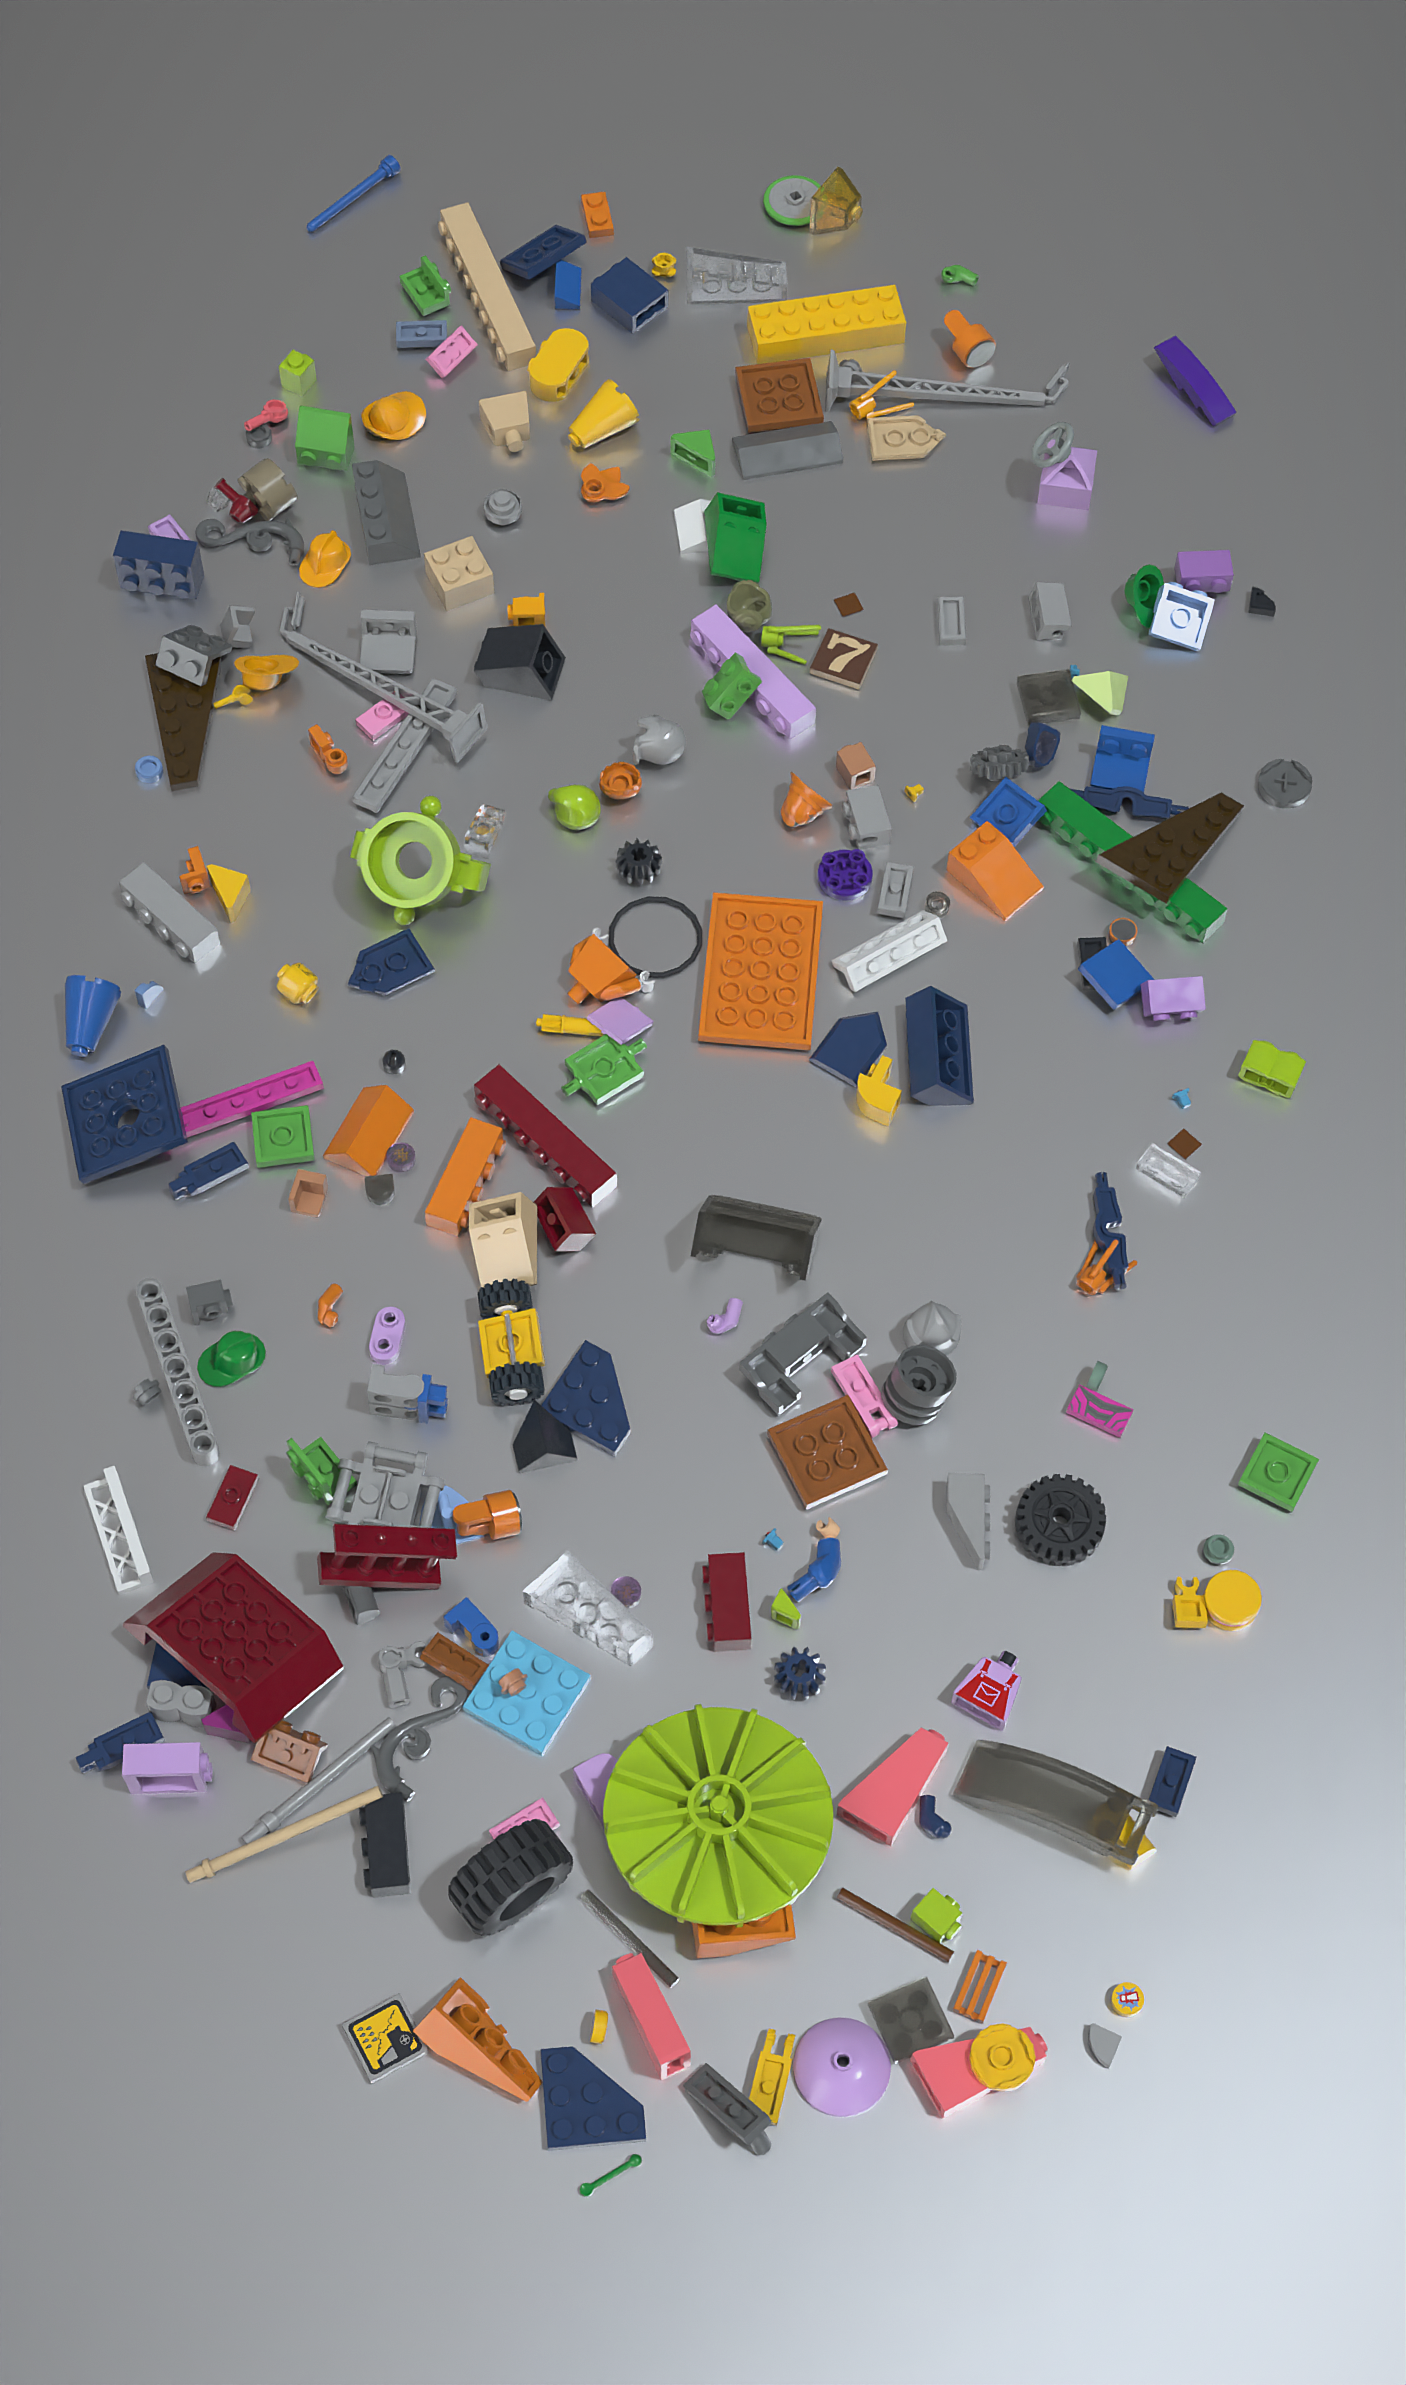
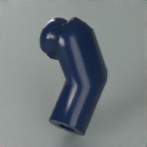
(930, 1820)

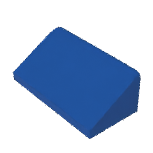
(567, 285)

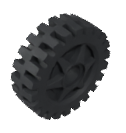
(1060, 1541)

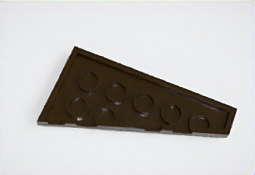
(183, 720)
(1170, 851)

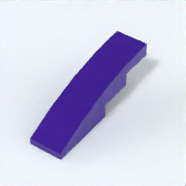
(1195, 379)

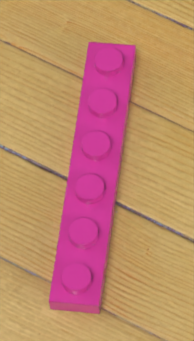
(251, 1098)

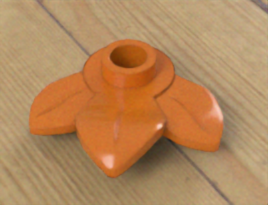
(602, 484)

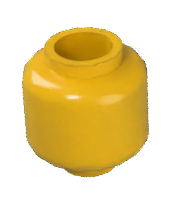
(297, 983)

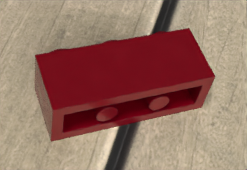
(727, 1602)

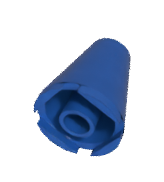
(87, 1012)

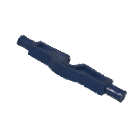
(1141, 804)
(1107, 1217)

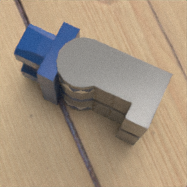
(405, 1396)

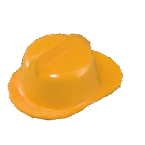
(324, 560)
(264, 671)

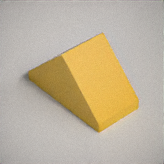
(231, 889)

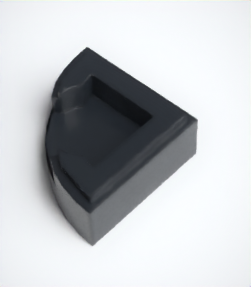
(1261, 603)

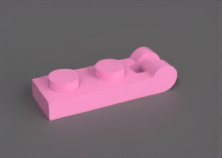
(864, 1394)

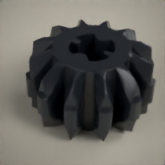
(638, 861)

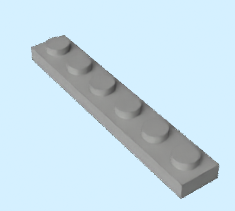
(400, 751)

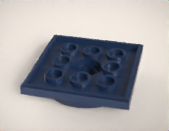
(101, 1099)

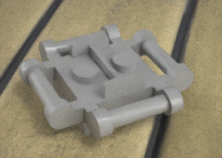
(385, 1493)

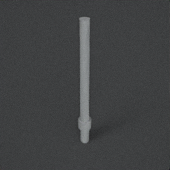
(272, 1820)

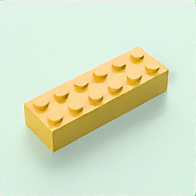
(825, 323)

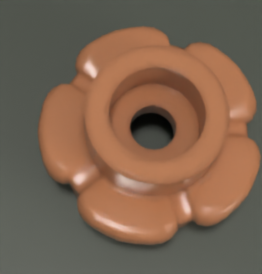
(513, 1682)

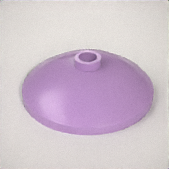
(835, 2088)

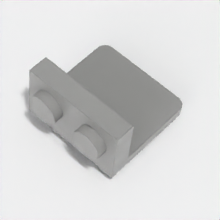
(388, 640)

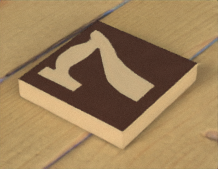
(843, 658)

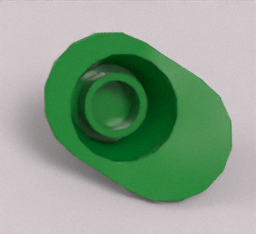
(1142, 592)
(231, 1358)

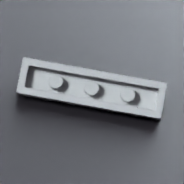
(890, 950)
(127, 1523)

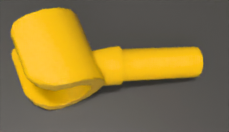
(239, 693)

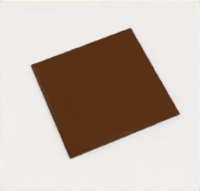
(848, 604)
(1184, 1143)

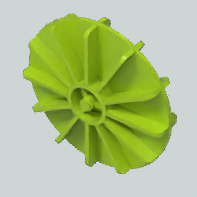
(718, 1816)

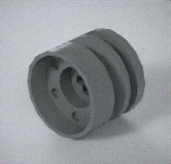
(918, 1384)

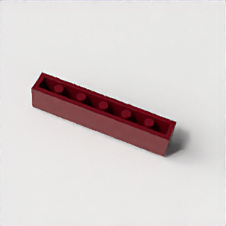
(545, 1136)

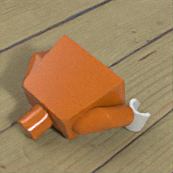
(602, 971)

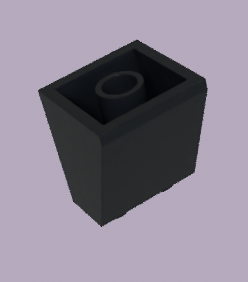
(520, 661)

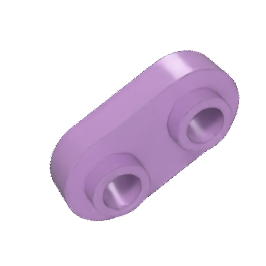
(387, 1333)

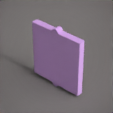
(620, 1020)

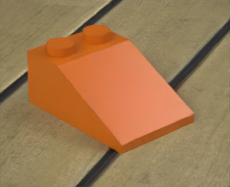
(993, 871)
(729, 1940)

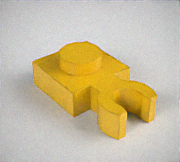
(1188, 1607)

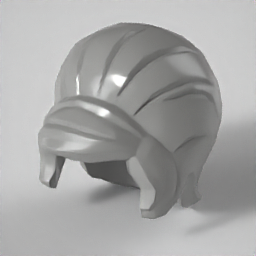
(660, 743)

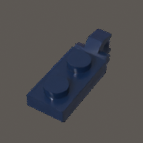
(209, 1171)
(108, 1748)

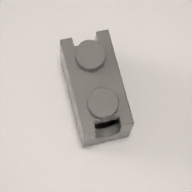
(867, 817)

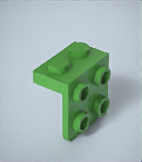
(318, 1467)

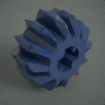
(791, 1665)

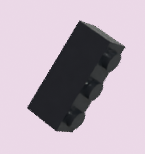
(386, 1846)

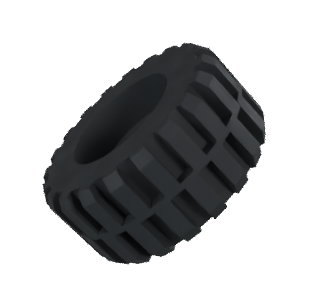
(510, 1877)

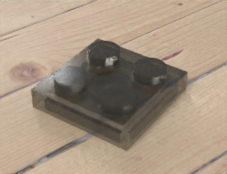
(1048, 697)
(910, 2019)

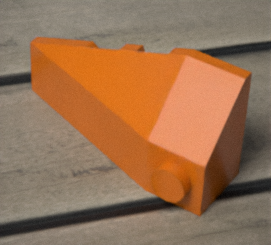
(468, 2037)

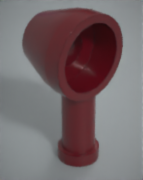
(242, 508)

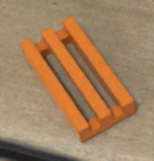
(989, 1961)

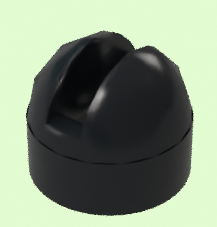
(399, 1063)

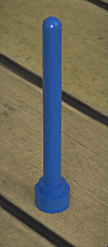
(388, 168)

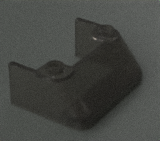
(757, 1232)

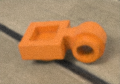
(322, 743)

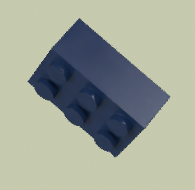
(158, 564)

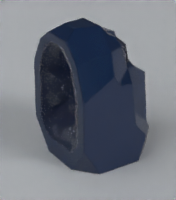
(1041, 744)

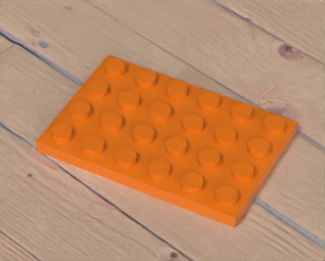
(761, 971)

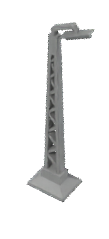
(839, 385)
(460, 728)

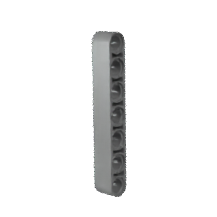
(180, 1383)

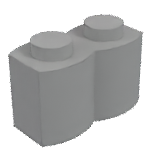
(176, 1703)

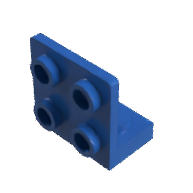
(1121, 758)

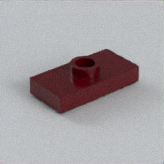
(232, 1497)

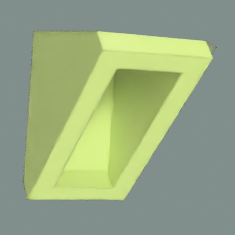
(1105, 688)

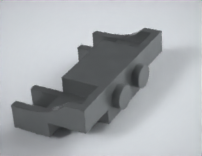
(795, 1346)

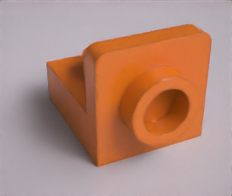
(197, 877)

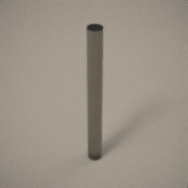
(629, 1937)

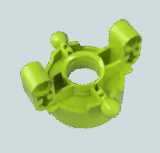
(450, 869)

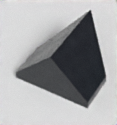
(542, 1441)

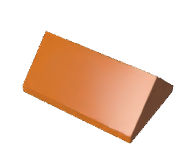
(369, 1130)

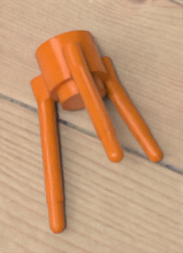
(1093, 1278)

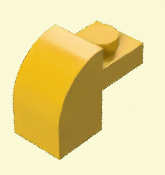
(874, 1096)

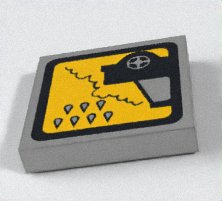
(384, 2038)

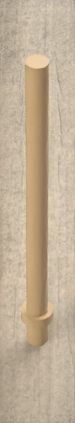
(209, 1866)

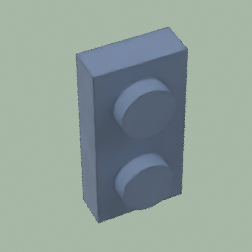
(420, 333)

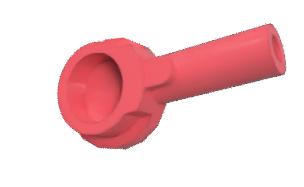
(273, 411)

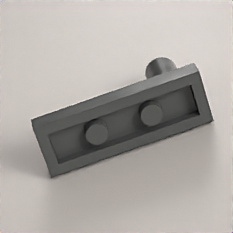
(730, 2107)

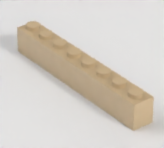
(487, 286)

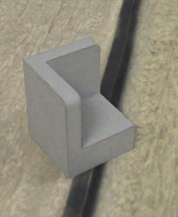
(236, 627)

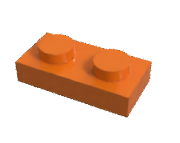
(597, 214)

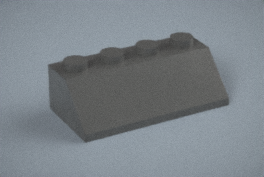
(385, 512)

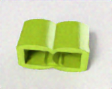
(1272, 1068)

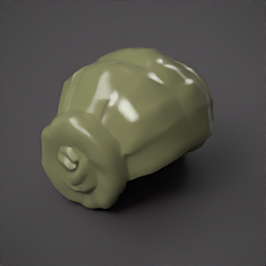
(749, 605)

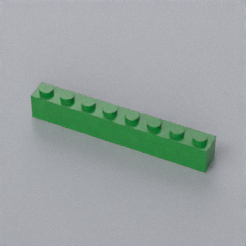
(1095, 833)

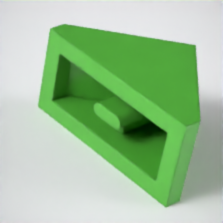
(695, 449)

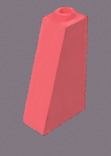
(891, 1791)
(651, 2015)
(948, 2072)

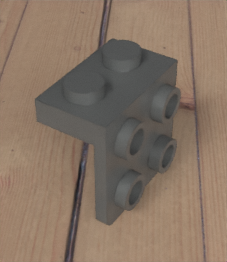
(190, 653)

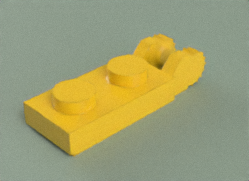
(772, 2077)

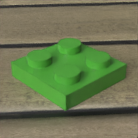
(282, 1136)
(1278, 1472)

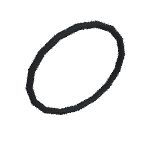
(669, 901)

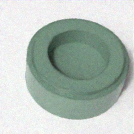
(1097, 1376)

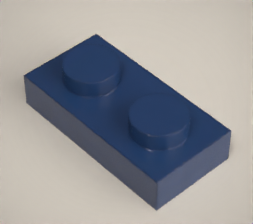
(1172, 1780)

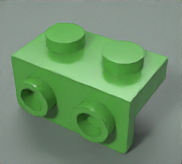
(426, 287)
(730, 686)

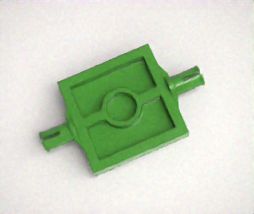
(604, 1068)

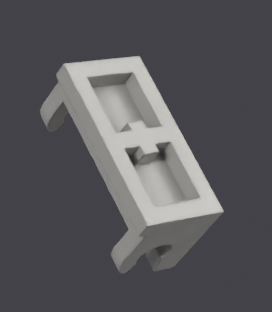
(1049, 610)

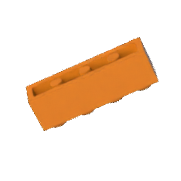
(465, 1176)

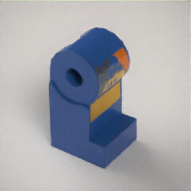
(474, 1626)

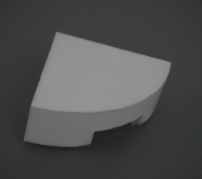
(1103, 2044)

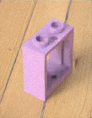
(166, 1768)

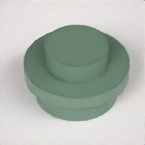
(1218, 1549)

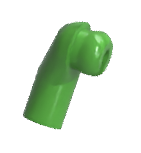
(959, 273)

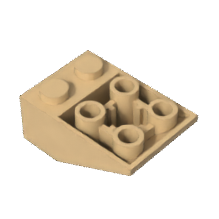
(504, 1238)

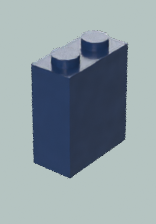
(629, 295)

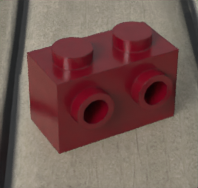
(564, 1219)

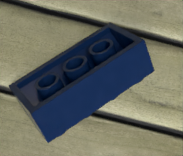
(938, 1048)

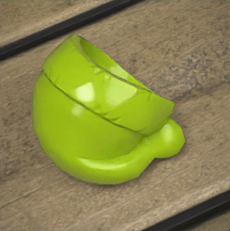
(575, 806)

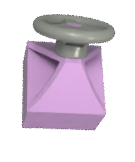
(1065, 469)

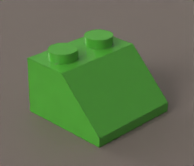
(324, 438)

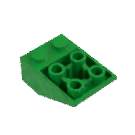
(735, 537)

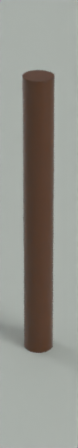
(895, 1925)

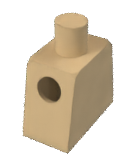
(506, 419)

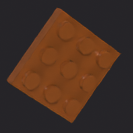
(779, 395)
(827, 1452)

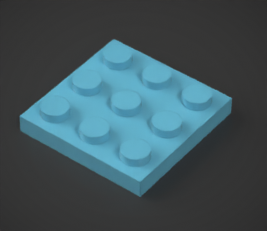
(540, 1708)

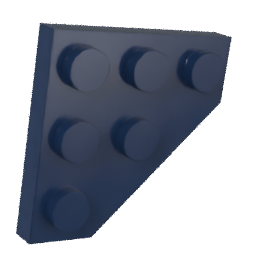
(590, 1400)
(586, 2104)

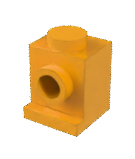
(527, 610)

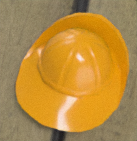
(395, 416)

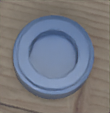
(149, 769)

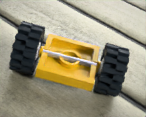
(511, 1342)

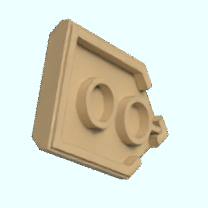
(901, 437)

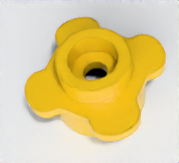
(664, 265)

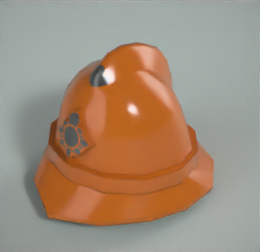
(802, 804)

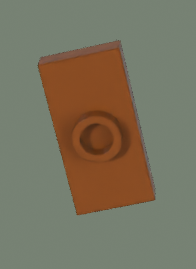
(454, 1661)

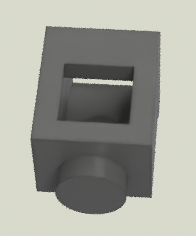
(208, 1300)

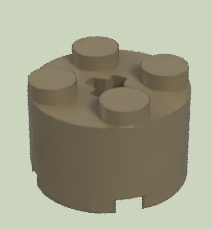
(267, 489)

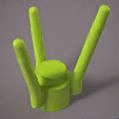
(775, 636)

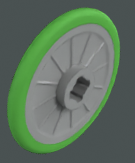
(790, 199)

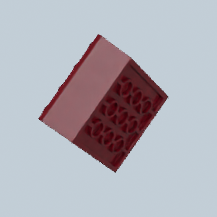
(240, 1641)

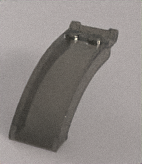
(1054, 1797)

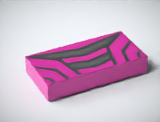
(1099, 1411)

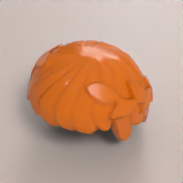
(620, 781)

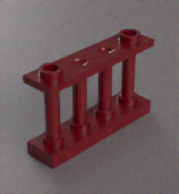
(386, 1556)

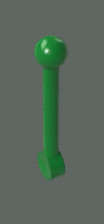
(587, 2189)

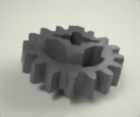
(999, 762)

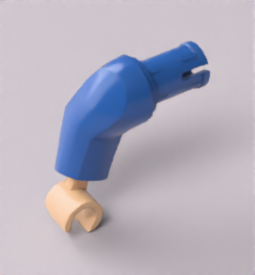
(825, 1567)

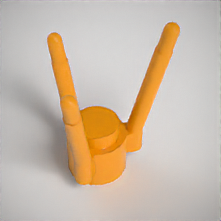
(864, 404)

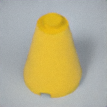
(603, 416)

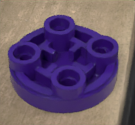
(845, 874)

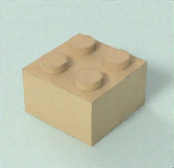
(459, 573)

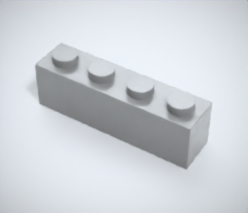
(169, 913)

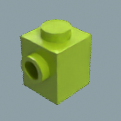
(297, 373)
(938, 1916)

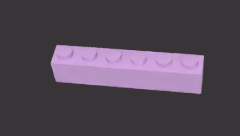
(776, 694)

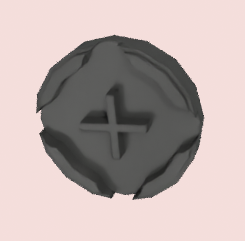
(1285, 783)

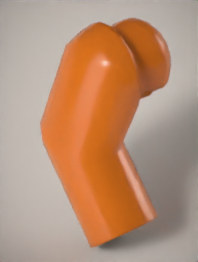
(325, 1305)

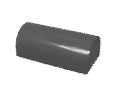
(361, 1603)

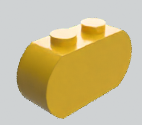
(558, 364)

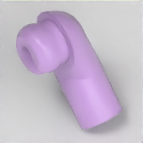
(727, 1321)

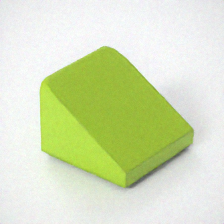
(785, 1611)

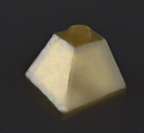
(835, 204)

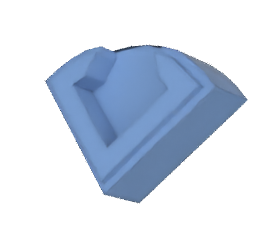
(147, 993)

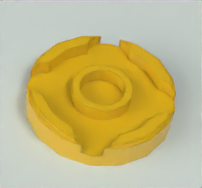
(1002, 2057)

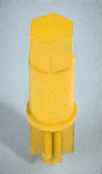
(569, 1025)

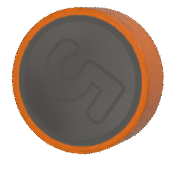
(1124, 930)

